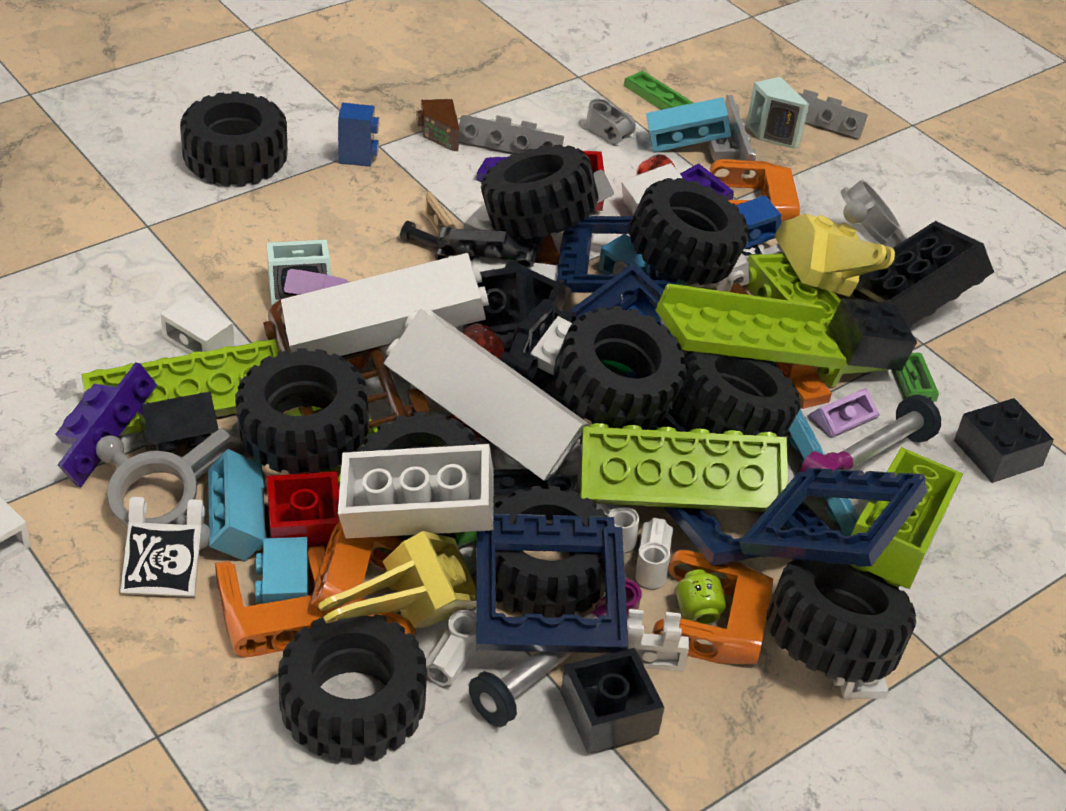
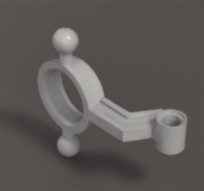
(869, 209)
(187, 469)

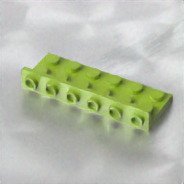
(775, 278)
(748, 326)
(192, 374)
(682, 468)

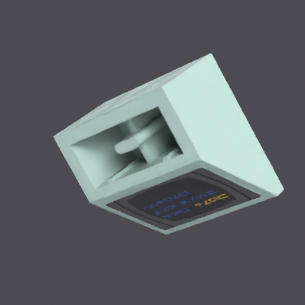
(777, 113)
(298, 255)

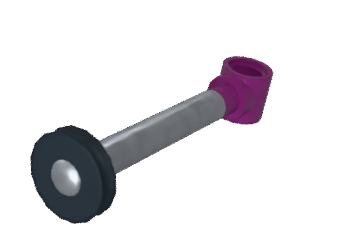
(915, 419)
(495, 696)

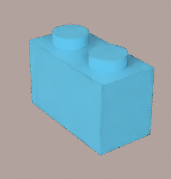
(283, 569)

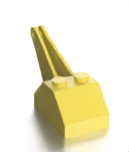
(830, 253)
(428, 582)

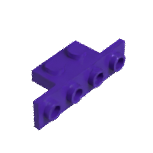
(101, 414)

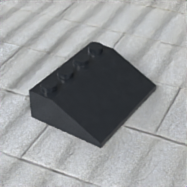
(927, 272)

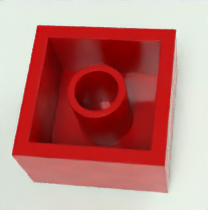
(303, 506)

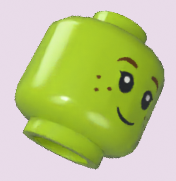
(700, 597)

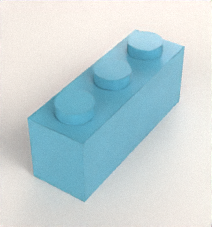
(688, 124)
(236, 505)

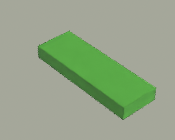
(654, 91)

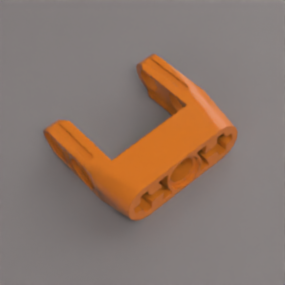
(773, 180)
(346, 567)
(747, 615)
(270, 625)

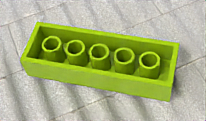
(909, 546)

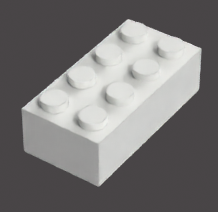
(416, 491)

